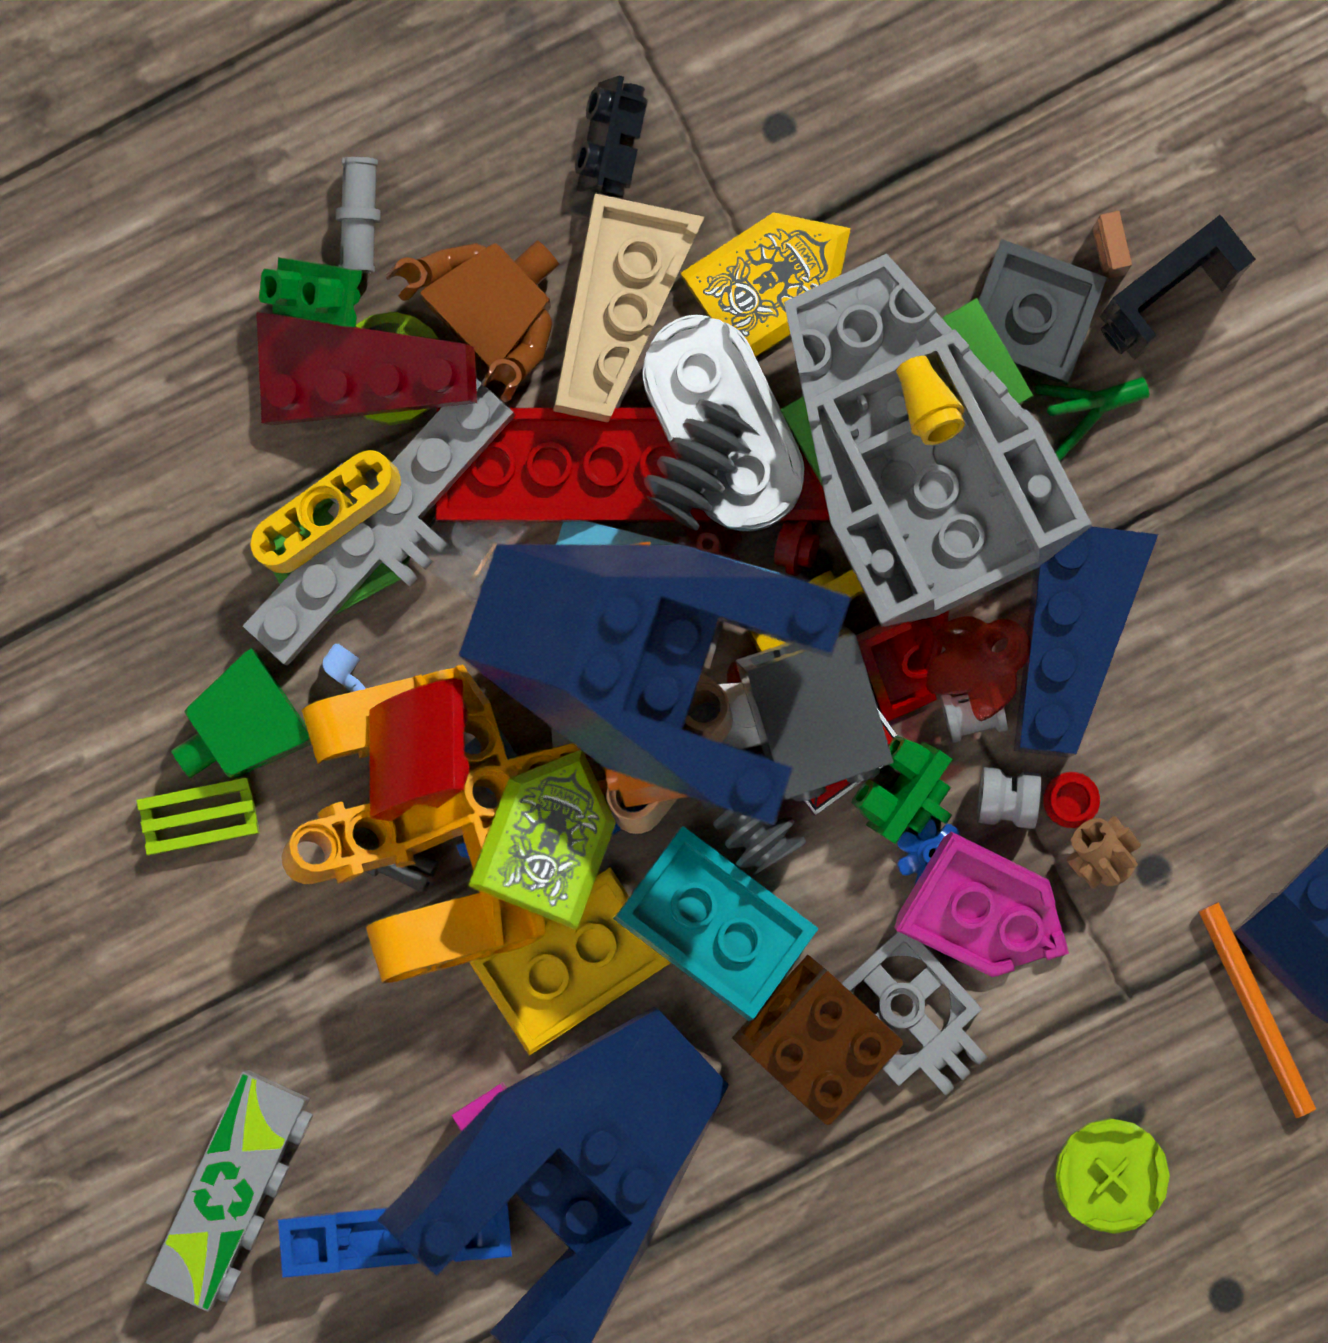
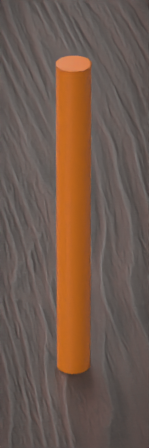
(1257, 1010)

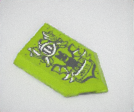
(547, 840)

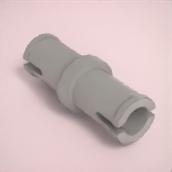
(358, 213)

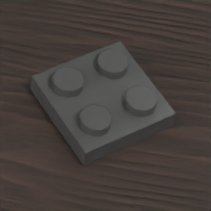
(1040, 309)

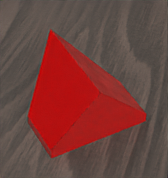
(899, 661)

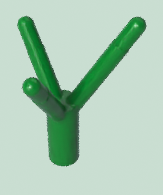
(1097, 401)

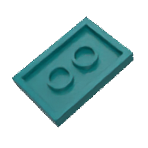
(716, 923)

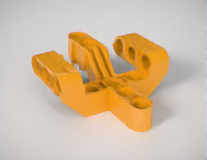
(443, 932)

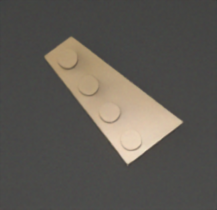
(620, 289)

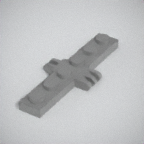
(331, 577)

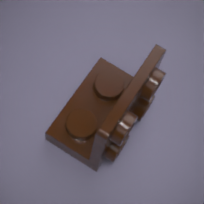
(818, 1040)

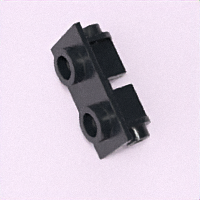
(612, 114)

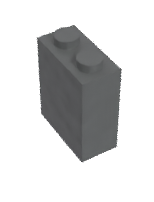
(816, 714)

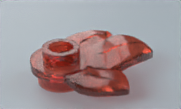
(974, 668)

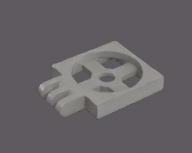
(939, 1046)

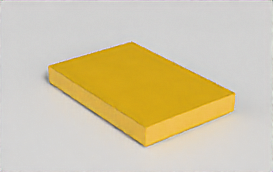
(569, 970)

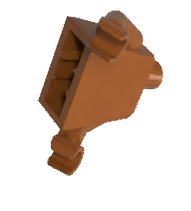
(488, 303)

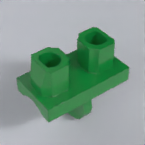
(312, 291)
(912, 796)

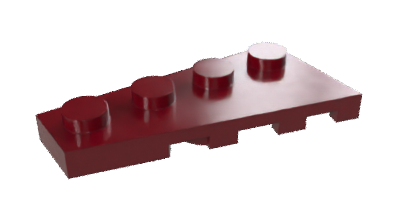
(344, 372)

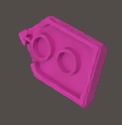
(982, 909)

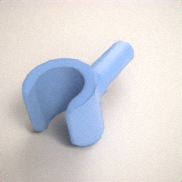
(340, 664)

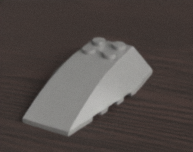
(912, 516)

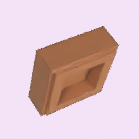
(1112, 245)

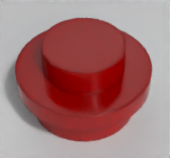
(796, 547)
(1071, 799)

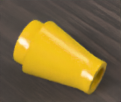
(930, 404)

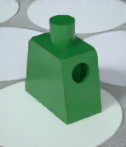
(241, 722)

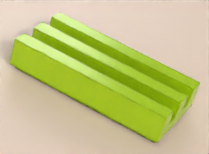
(151, 826)

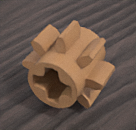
(1103, 852)

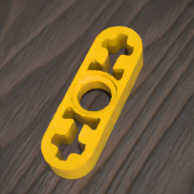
(349, 516)

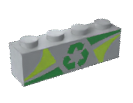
(229, 1190)

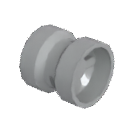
(1009, 798)

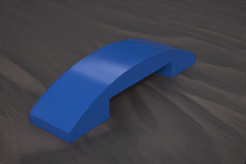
(359, 1241)

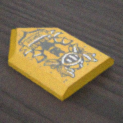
(764, 268)

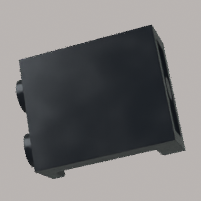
(1212, 248)

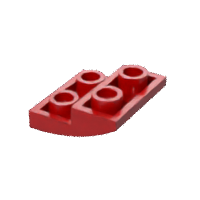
(417, 749)

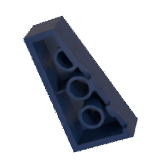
(1073, 632)

